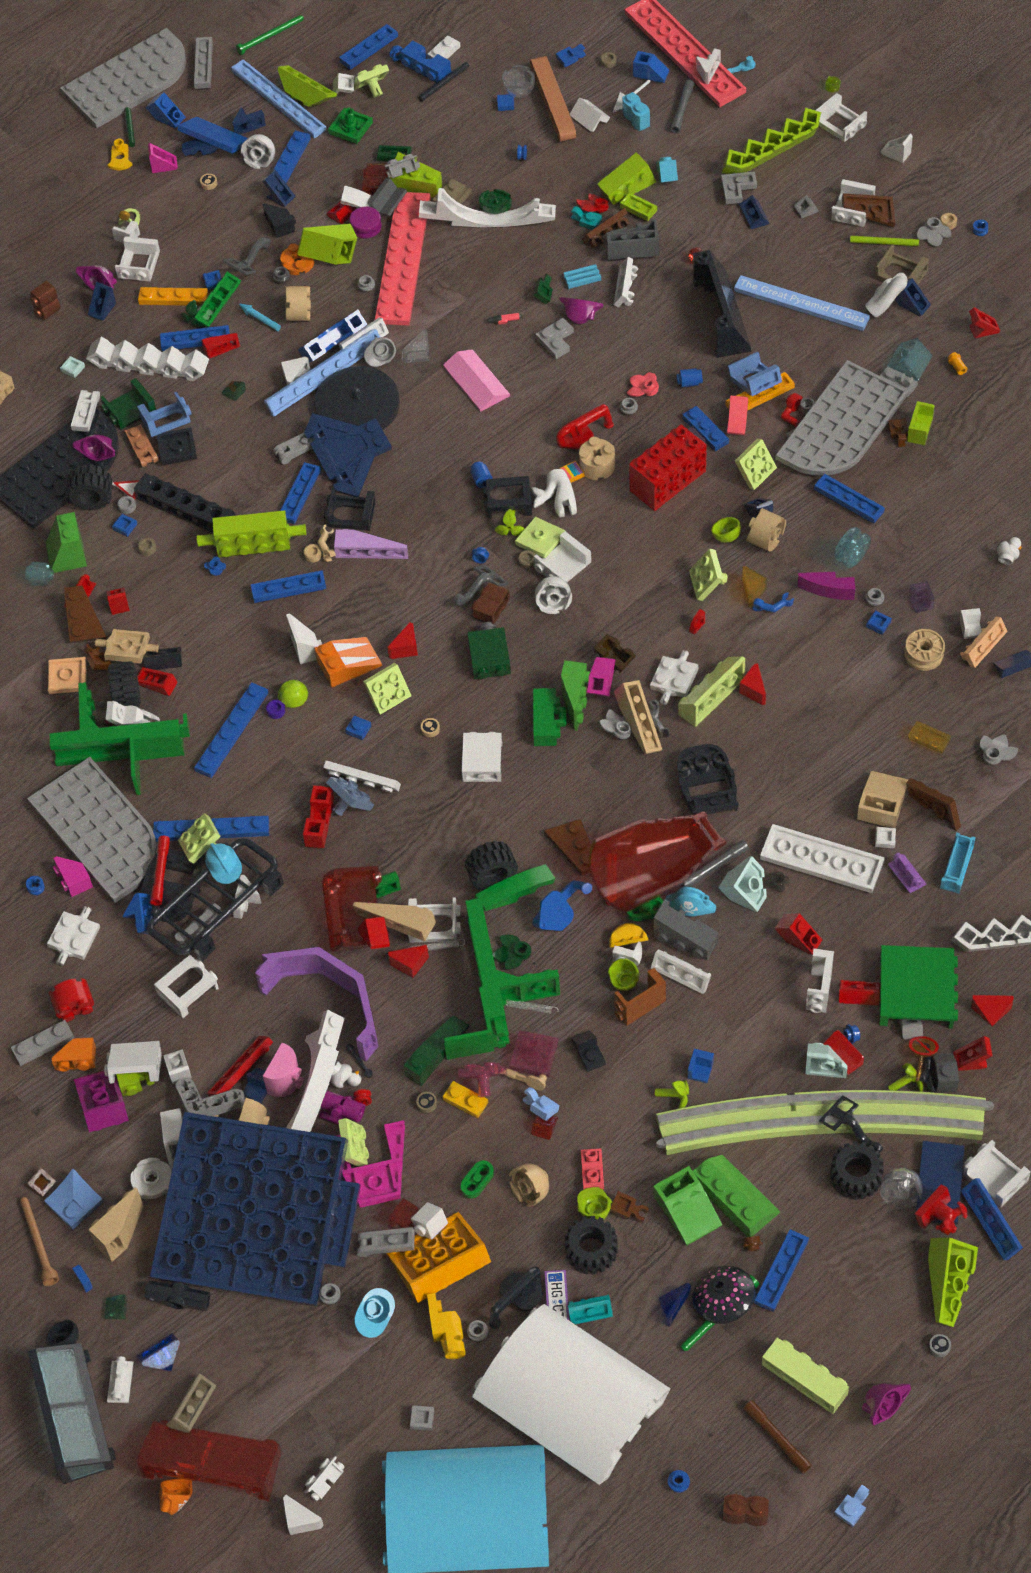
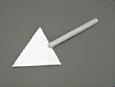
(618, 106)

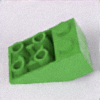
(574, 689)
(686, 1205)

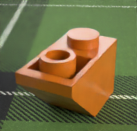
(76, 1054)

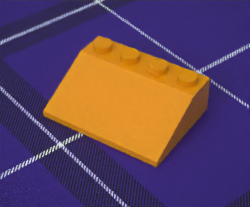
(440, 1261)

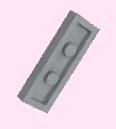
(42, 1043)

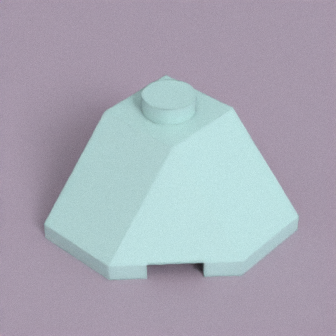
(745, 884)
(824, 1062)

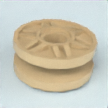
(928, 658)

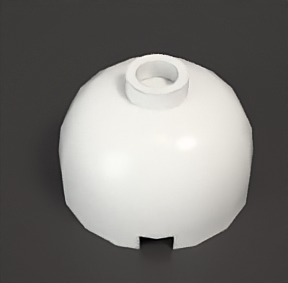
(258, 151)
(553, 595)

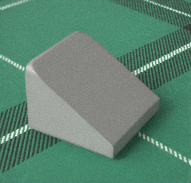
(805, 207)
(911, 1028)

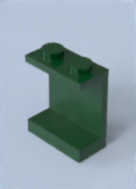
(124, 409)
(489, 653)

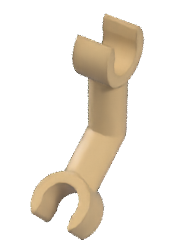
(327, 553)

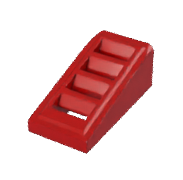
(216, 345)
(166, 685)

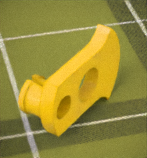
(119, 148)

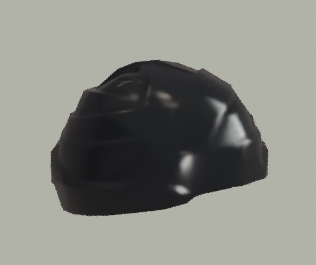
(62, 1333)

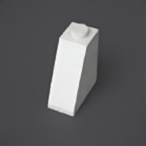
(171, 1126)

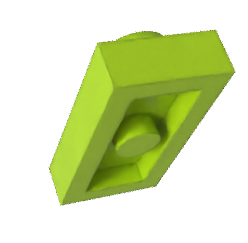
(638, 206)

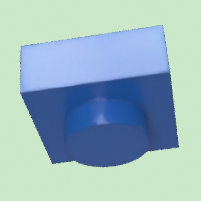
(358, 727)

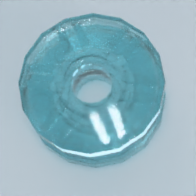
(852, 547)

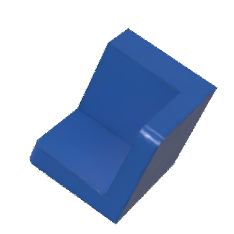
(700, 1066)

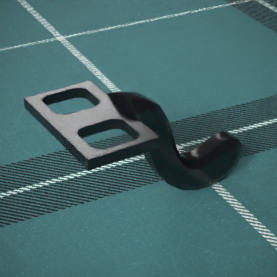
(846, 1117)

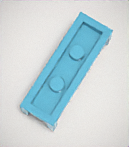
(957, 863)

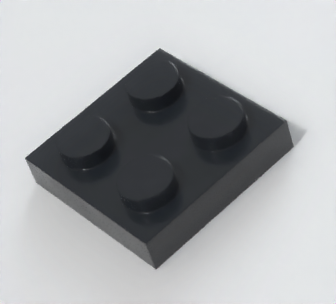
(176, 446)

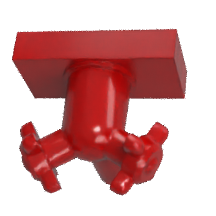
(937, 1208)

